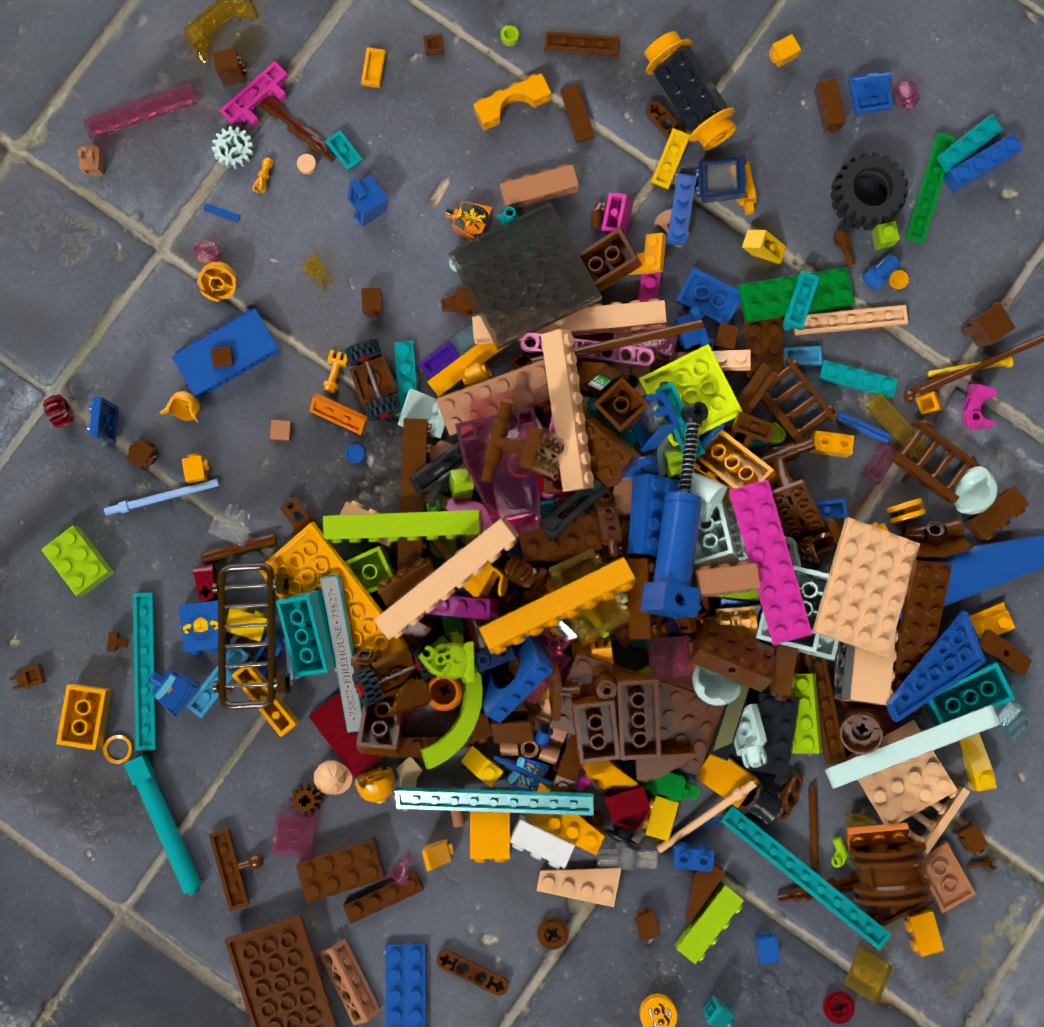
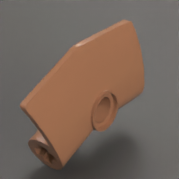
(544, 753)

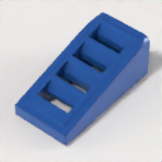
(262, 651)

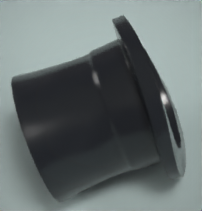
(761, 804)

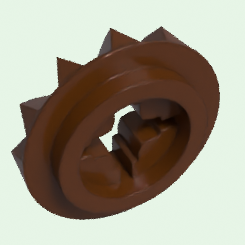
(555, 942)

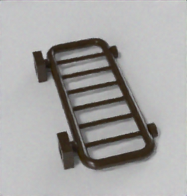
(282, 683)

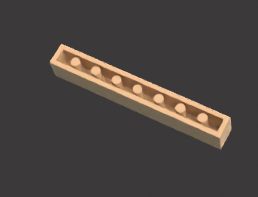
(567, 409)

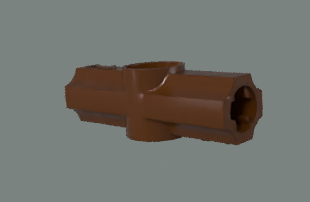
(536, 590)

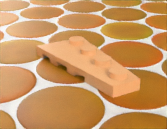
(589, 885)

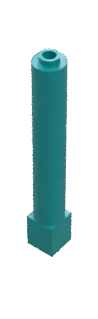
(143, 776)

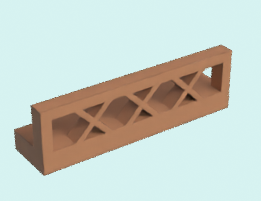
(352, 982)

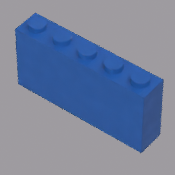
(250, 346)

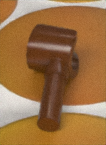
(985, 863)

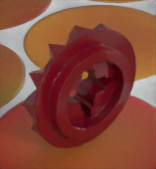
(847, 1009)

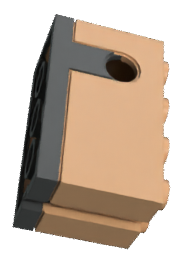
(863, 675)

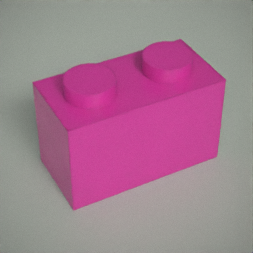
(617, 213)

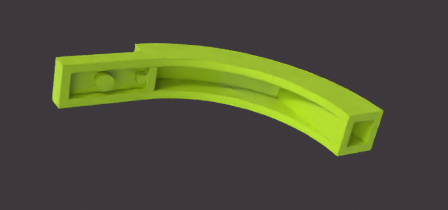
(464, 724)

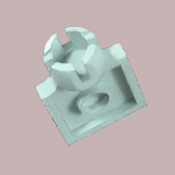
(751, 738)

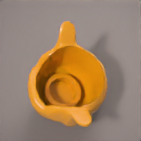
(177, 407)

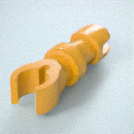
(260, 183)

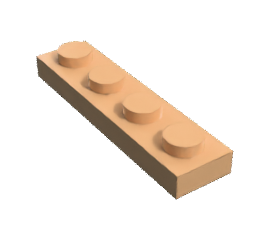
(728, 360)

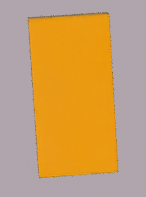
(373, 67)

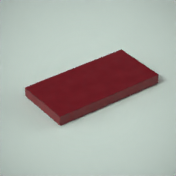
(332, 725)

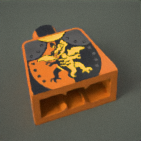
(470, 219)

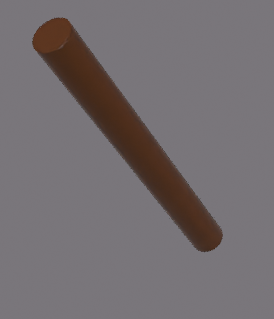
(813, 827)

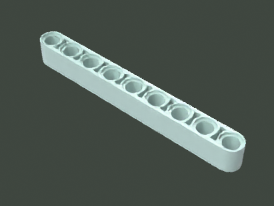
(913, 746)

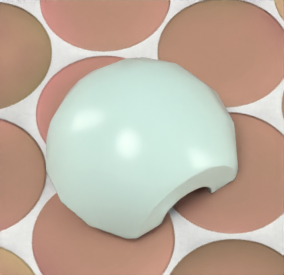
(976, 491)
(714, 687)

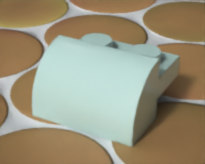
(710, 491)

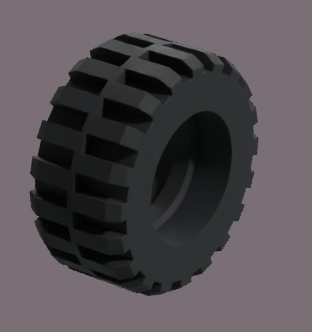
(885, 174)

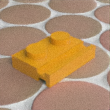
(993, 618)

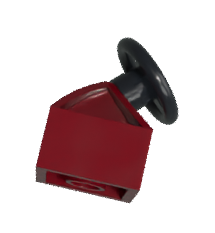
(630, 811)

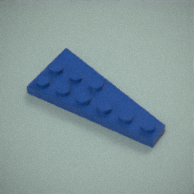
(946, 663)

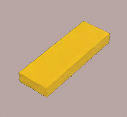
(670, 158)

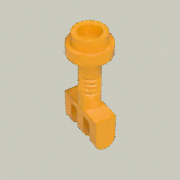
(330, 385)

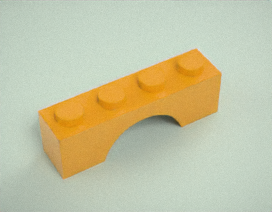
(532, 91)

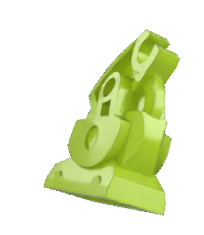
(454, 663)

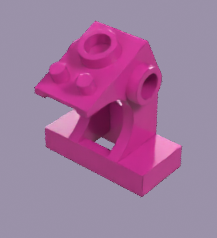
(975, 397)

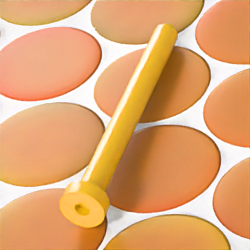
(1008, 362)

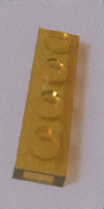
(896, 425)

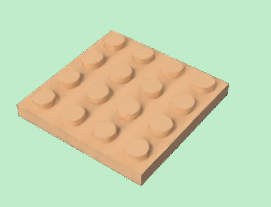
(908, 785)

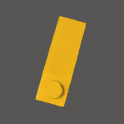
(977, 764)

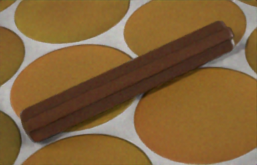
(234, 549)

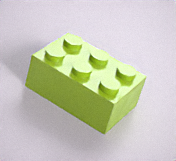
(77, 561)

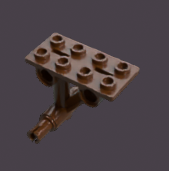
(538, 452)
(792, 498)

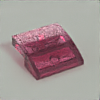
(670, 656)

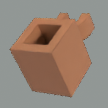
(91, 160)

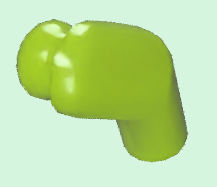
(840, 854)

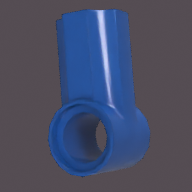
(877, 275)

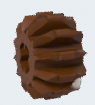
(520, 572)
(310, 806)

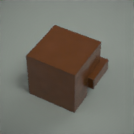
(989, 325)

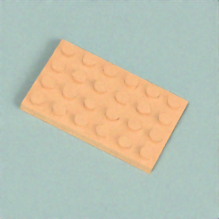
(866, 587)

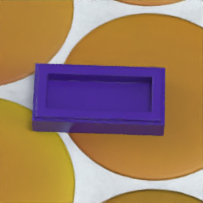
(439, 360)

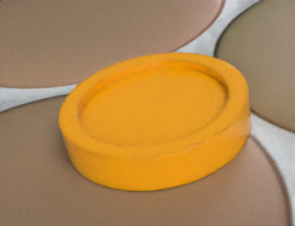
(898, 279)

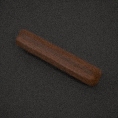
(507, 678)

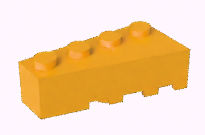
(571, 828)

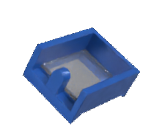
(655, 423)

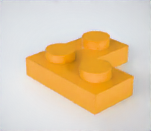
(653, 254)

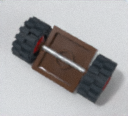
(373, 380)
(390, 674)

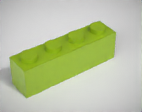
(708, 923)

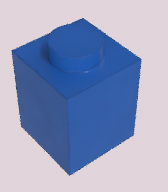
(767, 947)

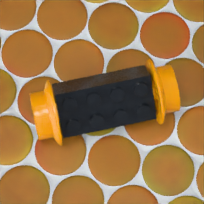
(690, 90)

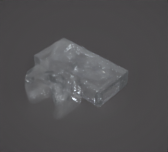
(231, 526)

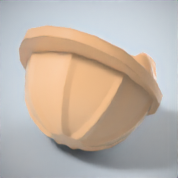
(332, 777)

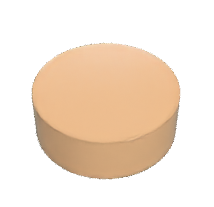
(306, 164)

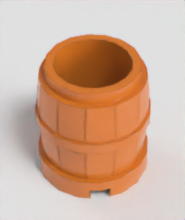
(448, 701)

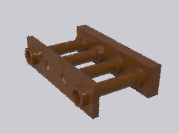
(786, 419)
(917, 470)

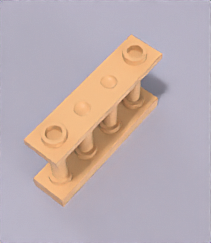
(941, 821)

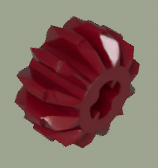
(58, 410)

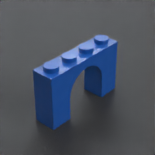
(534, 668)

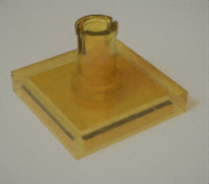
(868, 975)

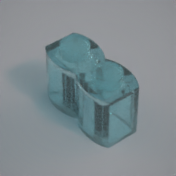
(1012, 721)

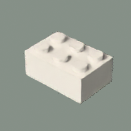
(541, 843)

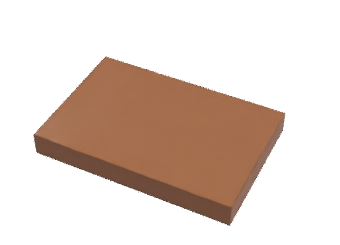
(947, 878)

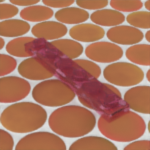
(140, 111)

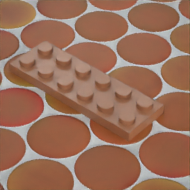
(519, 387)

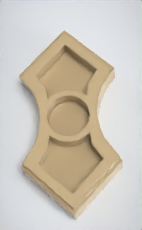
(408, 774)

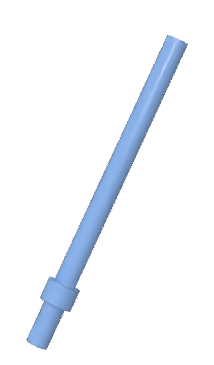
(125, 506)

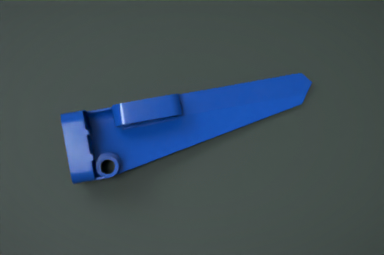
(990, 566)

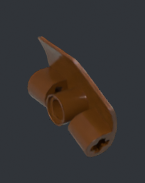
(938, 539)

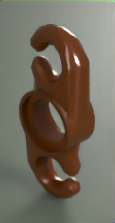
(790, 788)

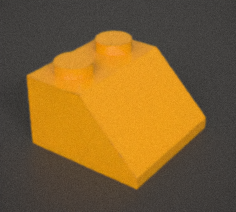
(609, 775)

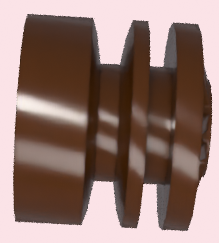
(858, 739)

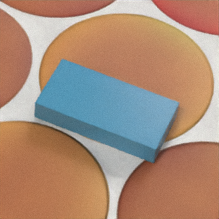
(804, 355)

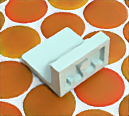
(423, 407)

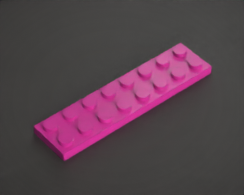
(768, 548)

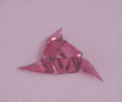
(403, 868)

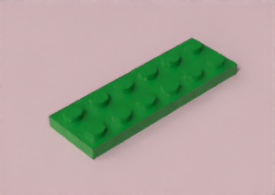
(772, 297)

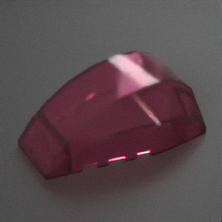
(513, 487)

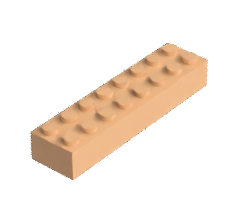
(442, 581)

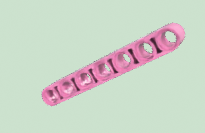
(615, 357)

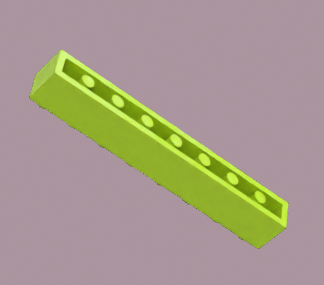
(403, 525)

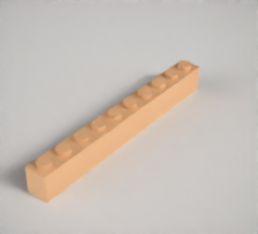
(597, 320)

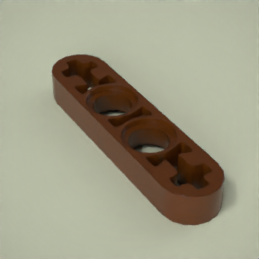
(474, 968)

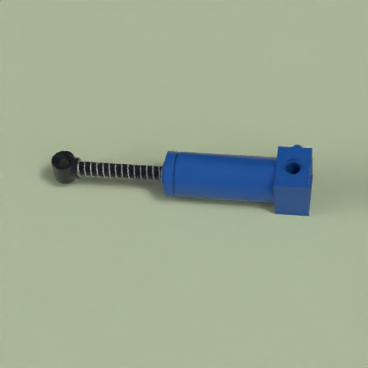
(671, 590)

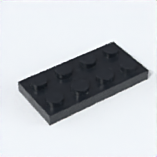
(779, 726)

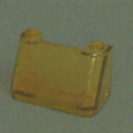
(211, 19)
(593, 622)

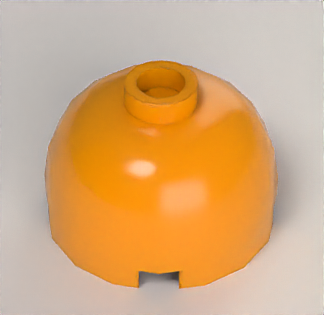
(217, 281)
(376, 785)

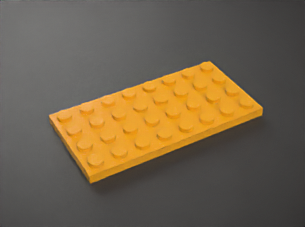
(310, 558)

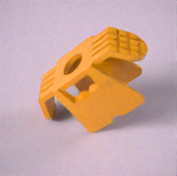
(483, 582)

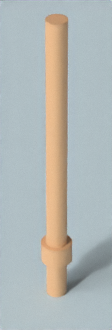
(737, 794)

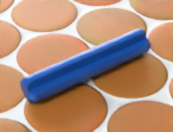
(863, 427)

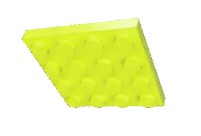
(697, 380)

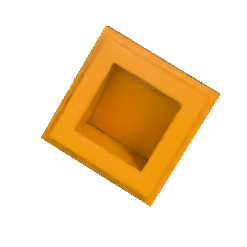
(929, 403)

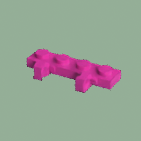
(265, 84)

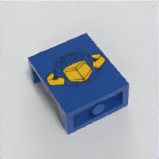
(199, 627)

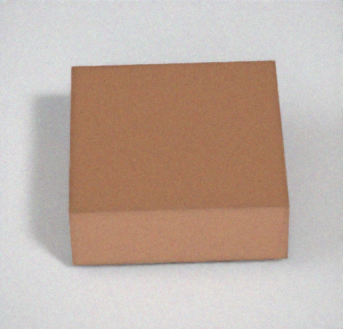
(280, 430)

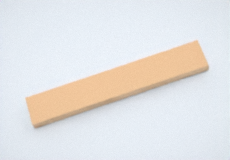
(854, 319)

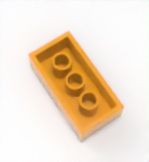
(734, 463)

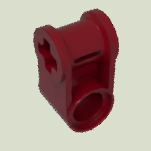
(204, 578)

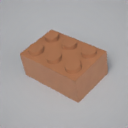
(726, 579)

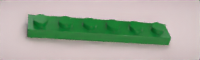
(928, 191)

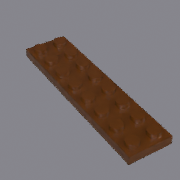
(919, 618)

